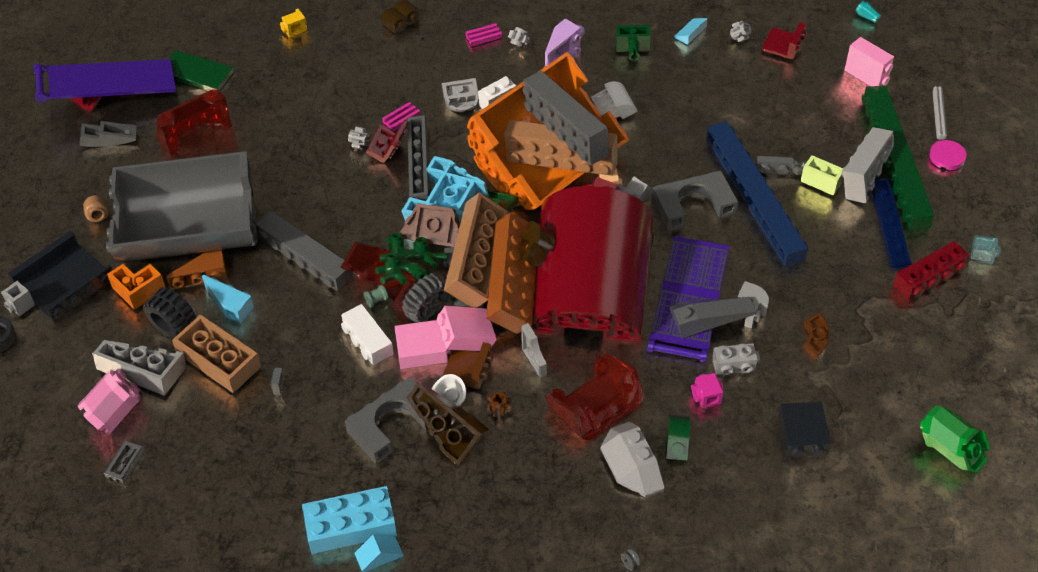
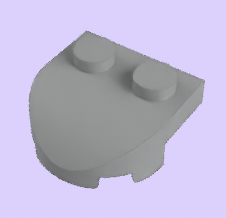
(461, 95)

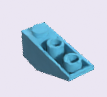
(231, 302)

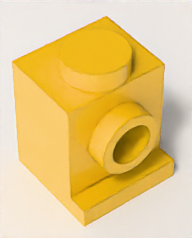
(293, 23)

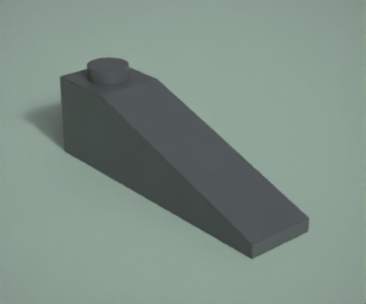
(704, 314)

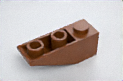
(209, 264)

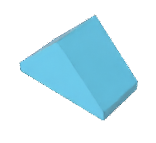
(377, 552)

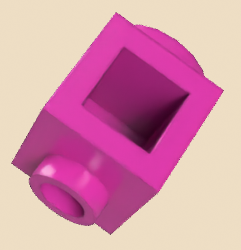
(707, 390)

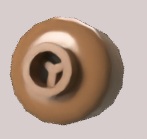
(96, 208)

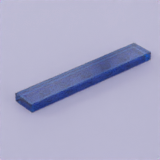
(890, 224)

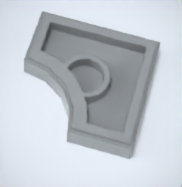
(532, 351)

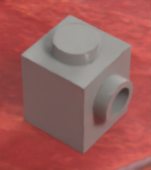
(17, 298)

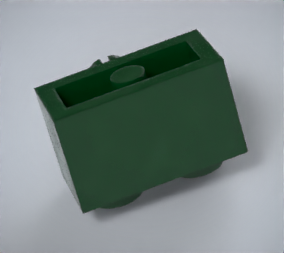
(632, 39)

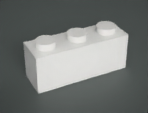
(366, 334)

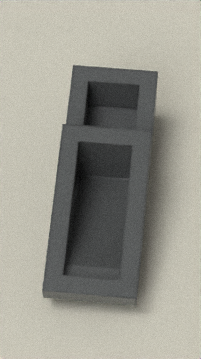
(107, 134)

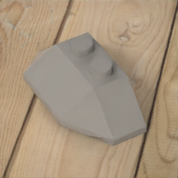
(632, 460)

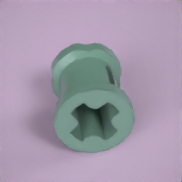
(376, 296)

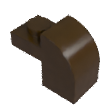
(540, 242)

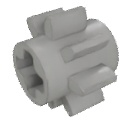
(740, 31)
(518, 37)
(358, 137)

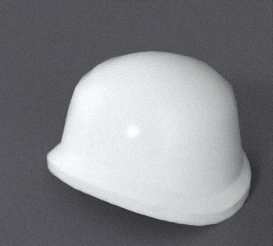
(451, 388)

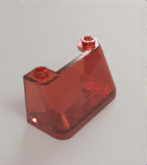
(190, 116)
(601, 399)

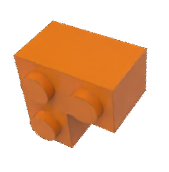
(136, 287)

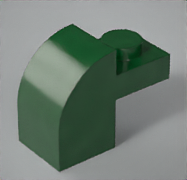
(678, 437)

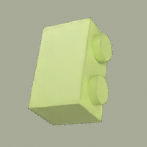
(822, 175)

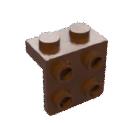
(470, 365)

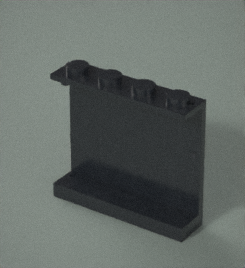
(61, 276)

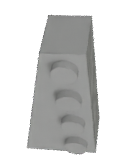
(867, 164)
(141, 366)

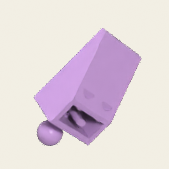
(564, 39)

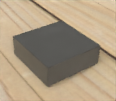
(277, 381)

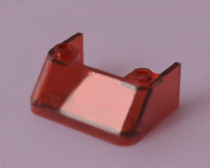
(363, 260)

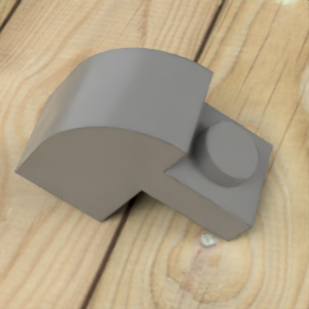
(637, 189)
(759, 299)

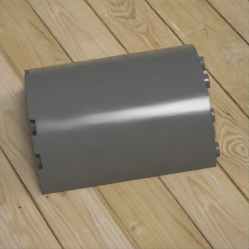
(181, 207)

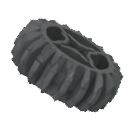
(425, 298)

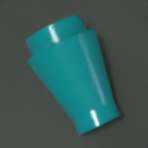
(867, 11)

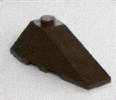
(449, 424)

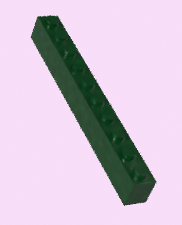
(900, 163)

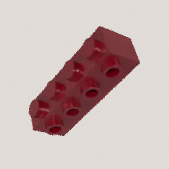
(931, 270)

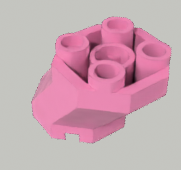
(110, 401)

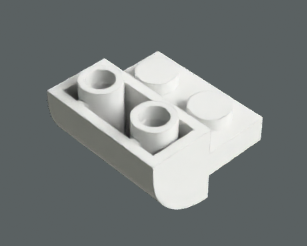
(615, 100)

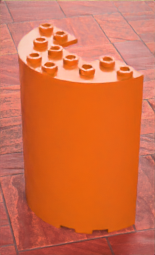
(487, 138)

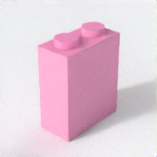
(869, 63)
(465, 328)
(420, 344)

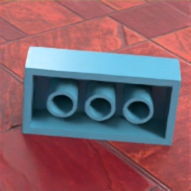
(348, 519)

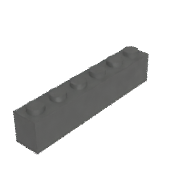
(418, 158)
(303, 250)

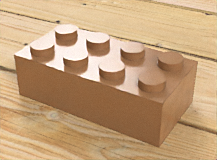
(217, 353)

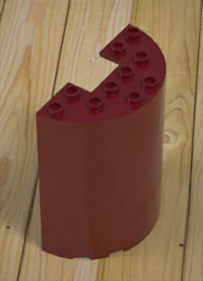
(597, 264)

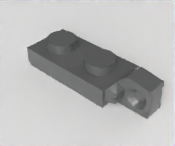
(779, 165)

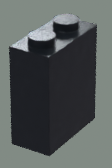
(804, 429)

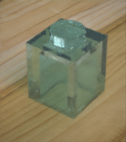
(984, 249)

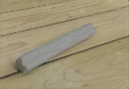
(939, 110)

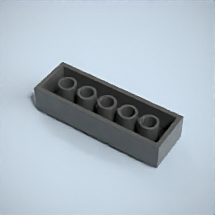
(566, 118)

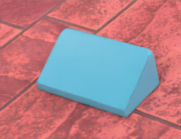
(691, 30)

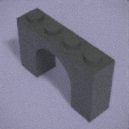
(710, 186)
(363, 424)

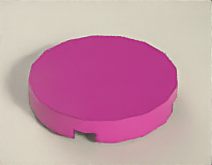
(947, 154)

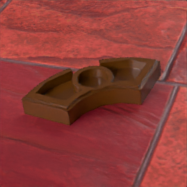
(818, 335)

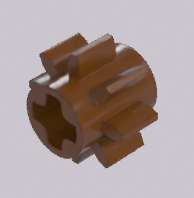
(499, 404)

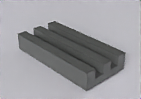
(127, 463)

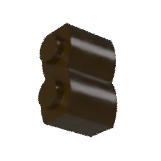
(400, 16)

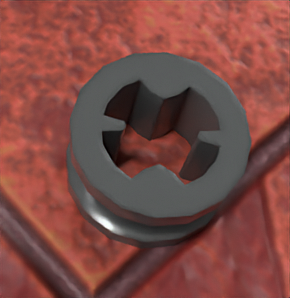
(630, 559)

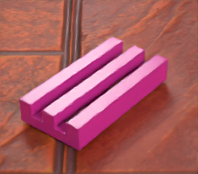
(483, 34)
(400, 114)

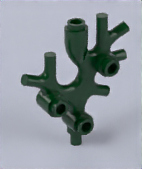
(398, 257)

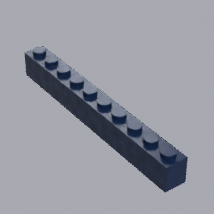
(757, 194)

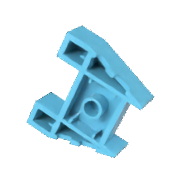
(452, 187)

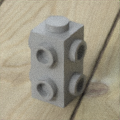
(735, 359)

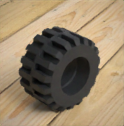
(168, 312)

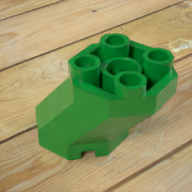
(955, 438)

